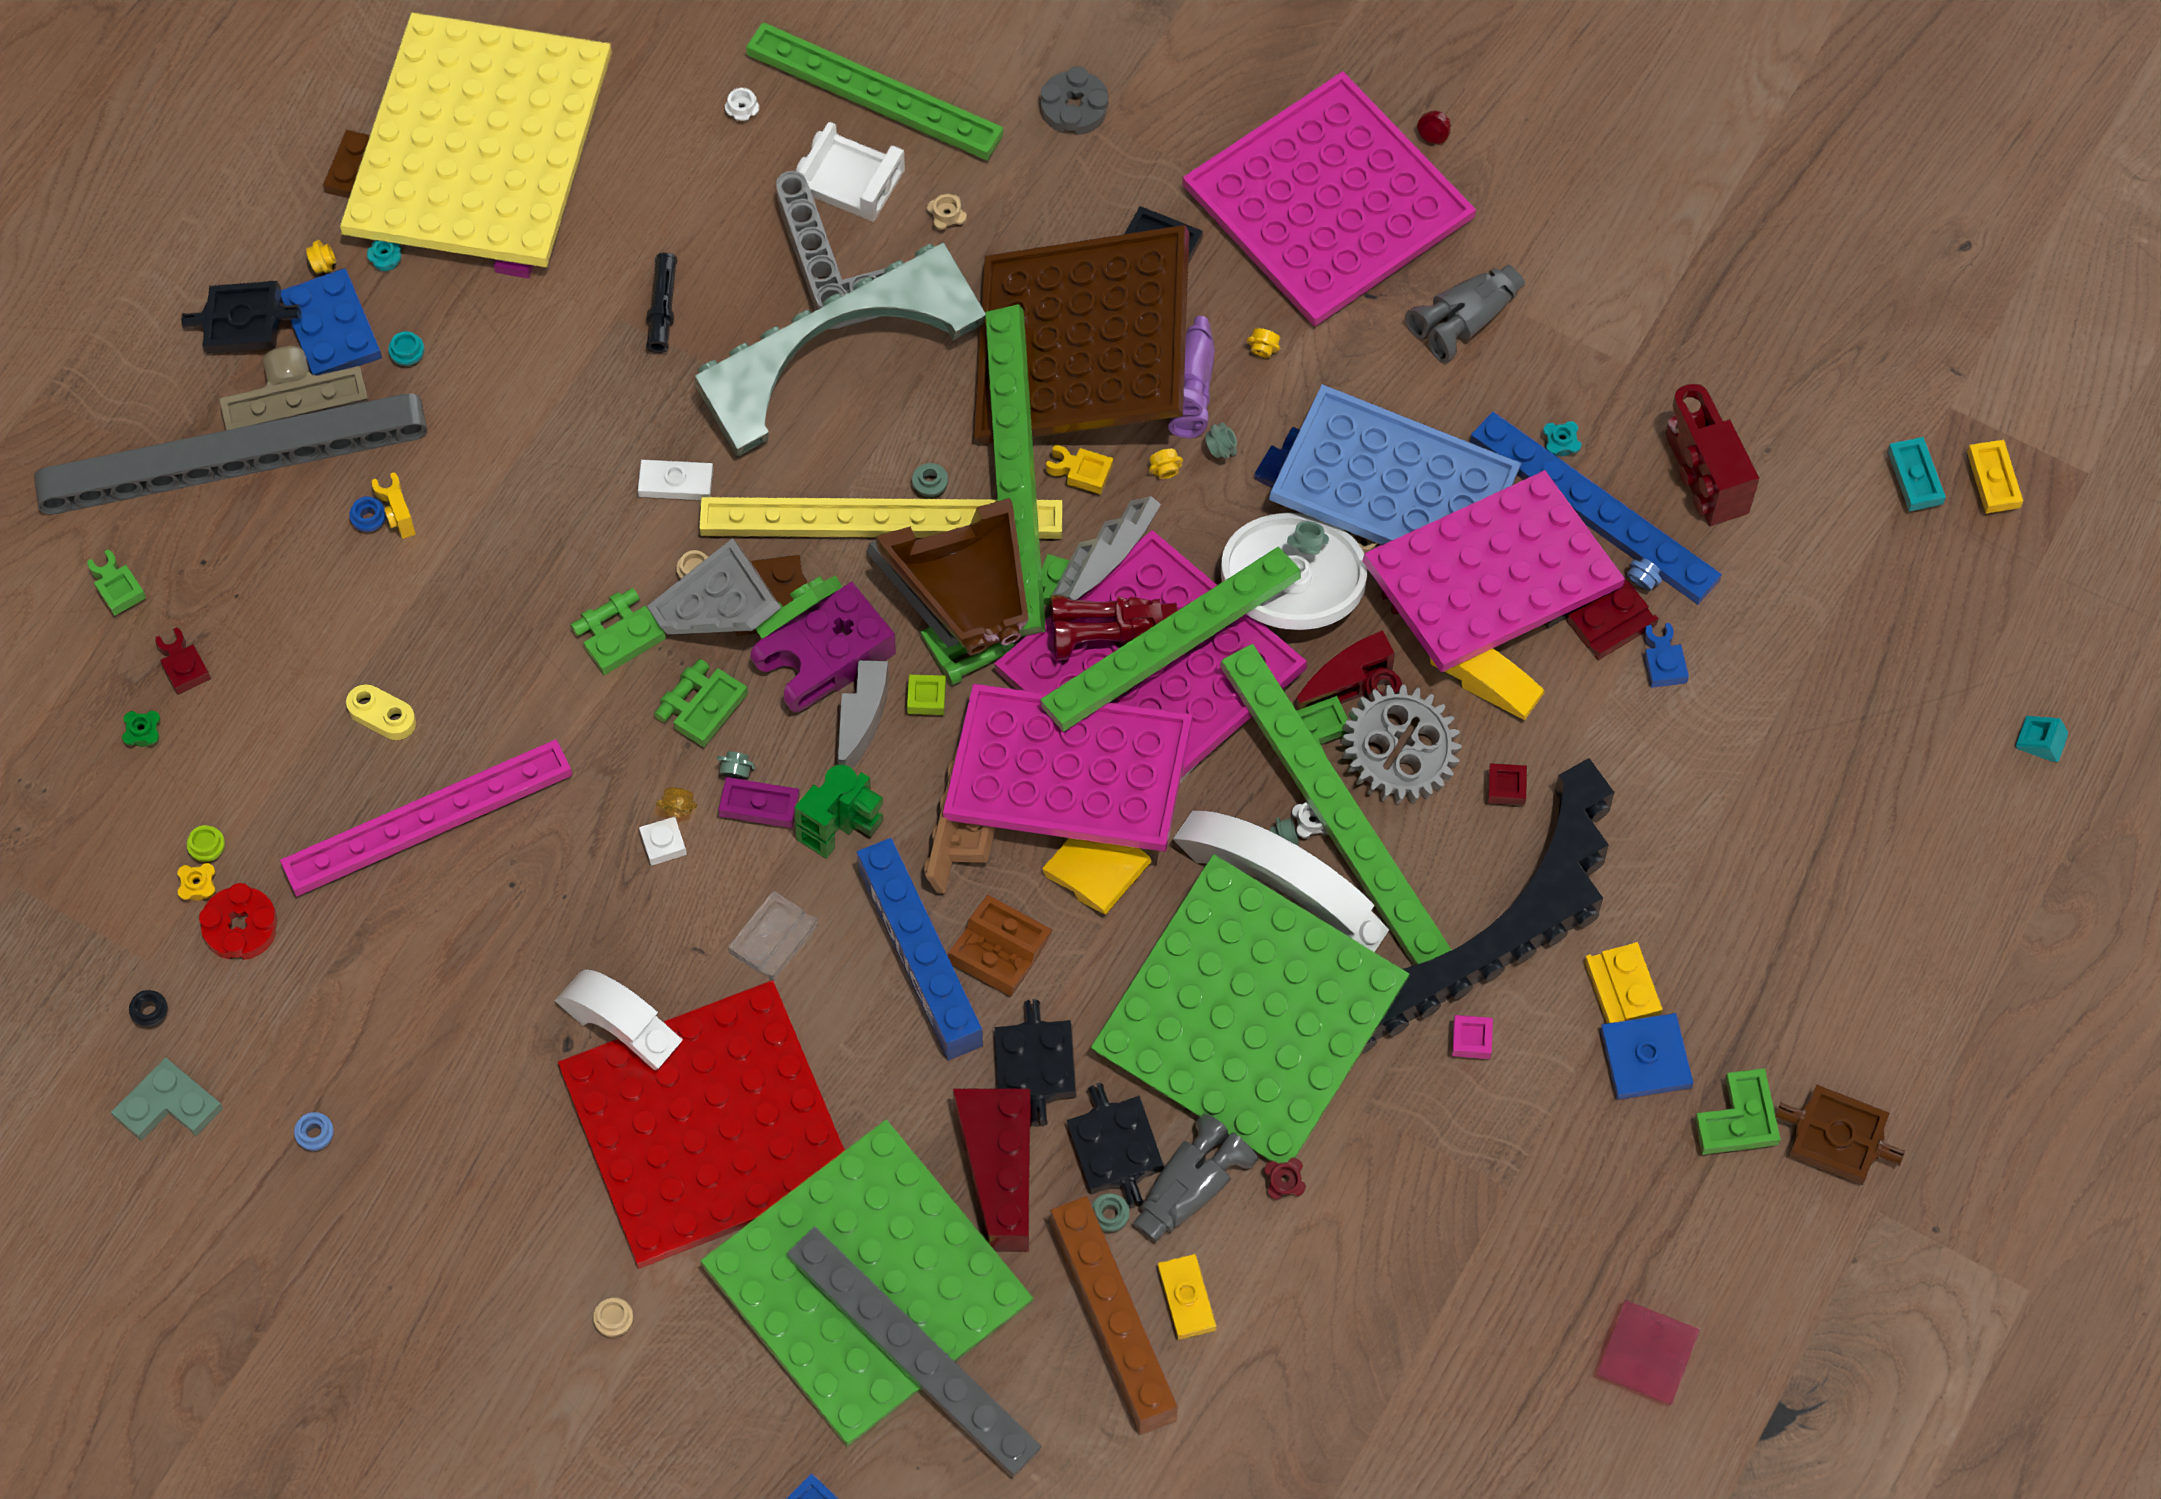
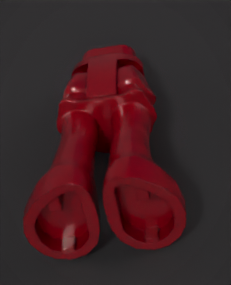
(1130, 617)

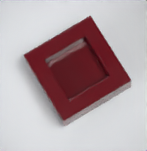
(1507, 784)

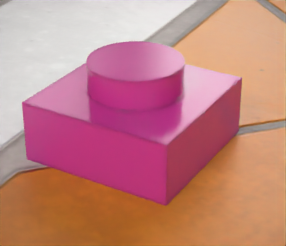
(1472, 1037)

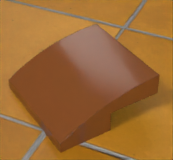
(999, 945)

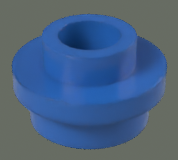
(365, 506)

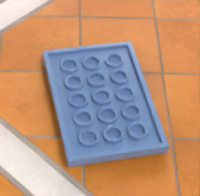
(1382, 470)

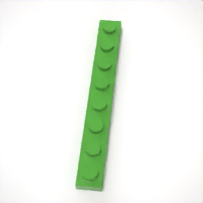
(875, 91)
(1170, 639)

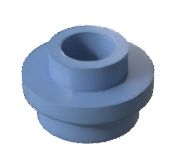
(1644, 574)
(309, 1122)

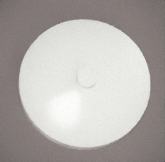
(1328, 583)

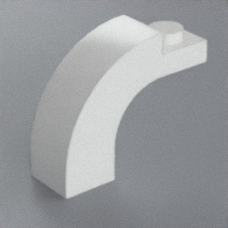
(605, 1002)

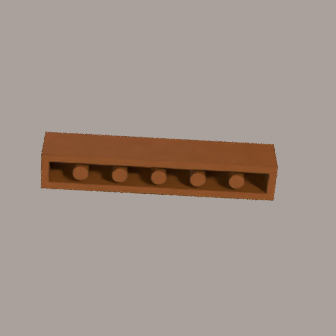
(1113, 1315)

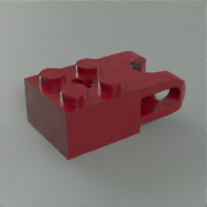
(1711, 458)

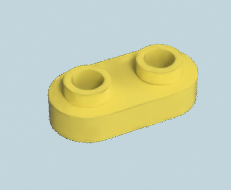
(378, 711)

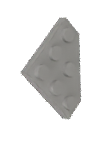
(716, 596)

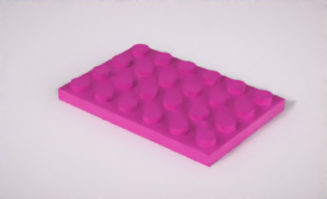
(1493, 570)
(1096, 782)

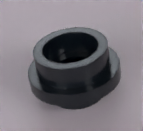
(141, 1001)

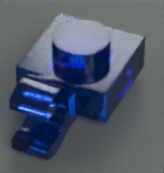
(1274, 460)

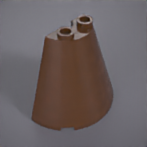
(966, 575)

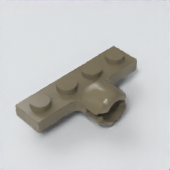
(292, 391)

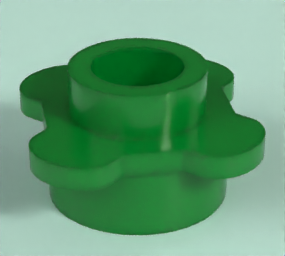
(144, 737)

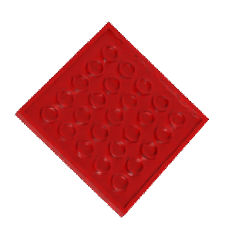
(709, 1131)

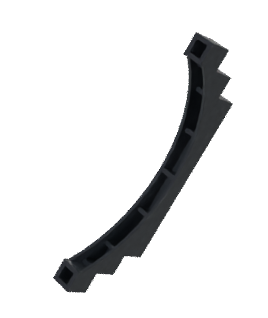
(1543, 913)

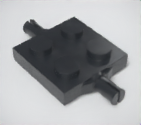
(241, 316)
(1037, 1058)
(1115, 1145)

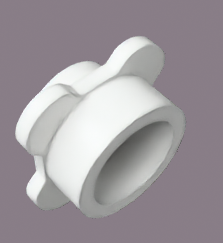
(1305, 828)

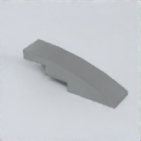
(1099, 556)

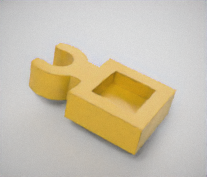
(1085, 470)

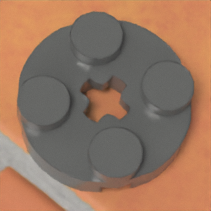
(1074, 84)

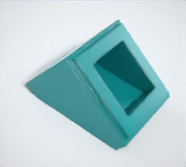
(2043, 737)

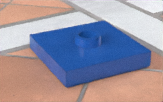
(1646, 1056)

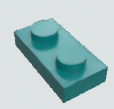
(1916, 474)

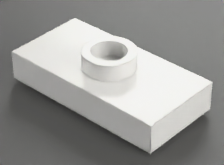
(675, 479)

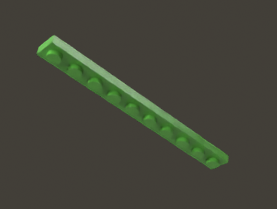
(1015, 447)
(1334, 806)

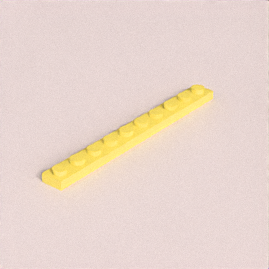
(851, 516)

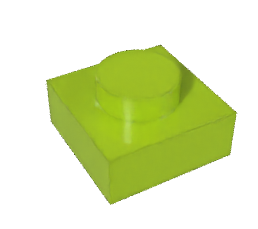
(926, 694)

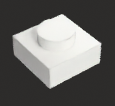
(662, 841)

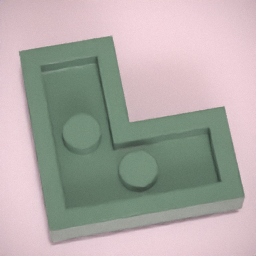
(164, 1093)

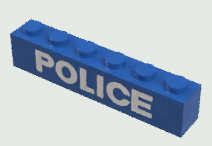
(919, 949)

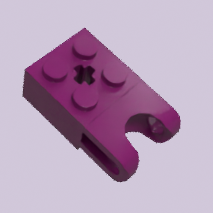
(826, 646)

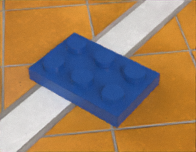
(331, 324)

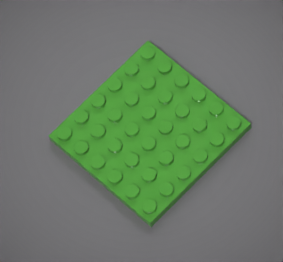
(1250, 1011)
(905, 1238)

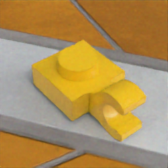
(397, 512)

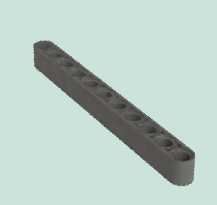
(230, 453)

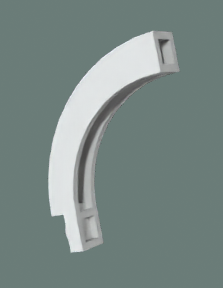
(1284, 868)

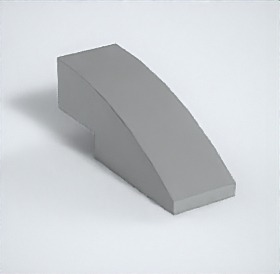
(862, 711)

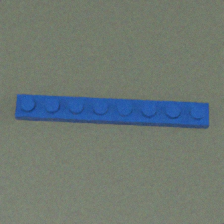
(1601, 510)

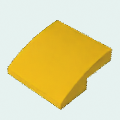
(1096, 871)

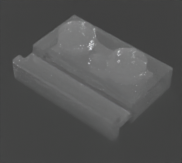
(773, 935)

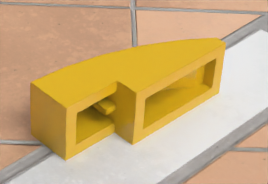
(1498, 682)

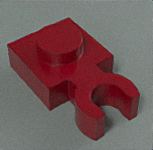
(182, 664)

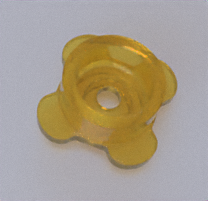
(677, 802)

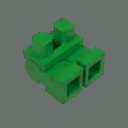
(841, 803)

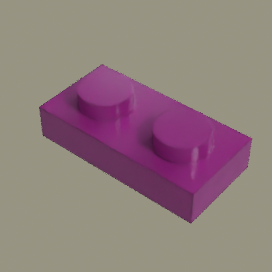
(759, 802)

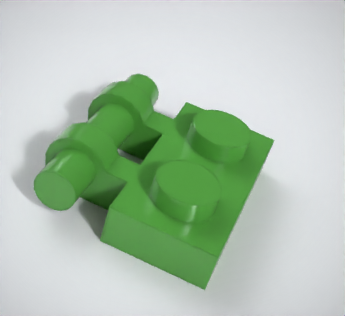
(622, 640)
(709, 707)

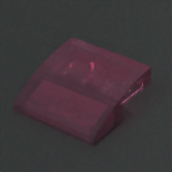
(1648, 1352)

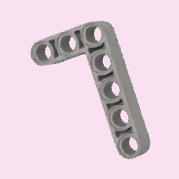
(809, 236)

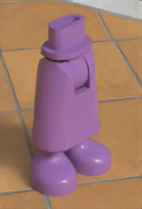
(1197, 380)

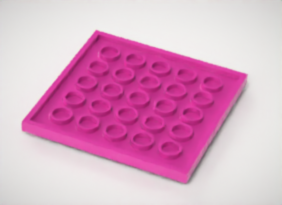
(1328, 198)
(1187, 684)

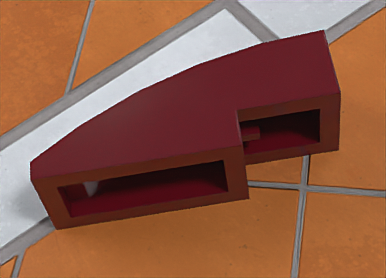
(1348, 671)

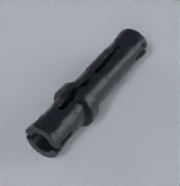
(660, 314)

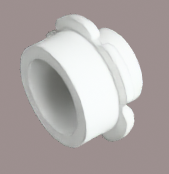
(741, 97)

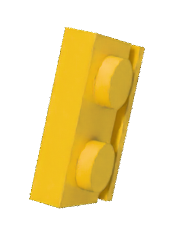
(1623, 984)

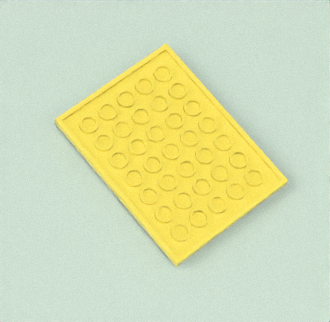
(477, 140)

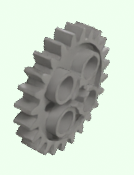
(1429, 763)

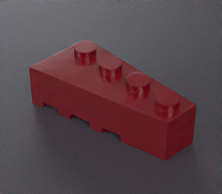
(998, 1152)

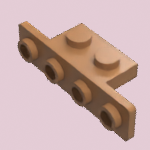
(955, 843)

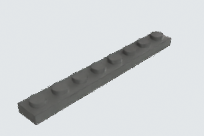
(913, 1351)

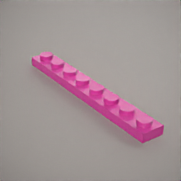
(426, 817)

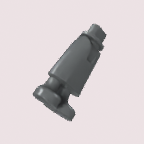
(1463, 310)
(1191, 1180)

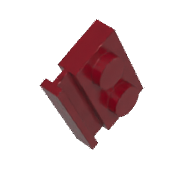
(1612, 620)

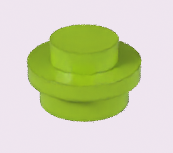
(205, 843)

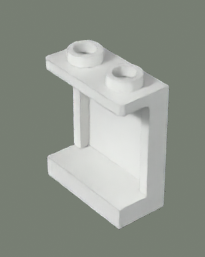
(851, 173)

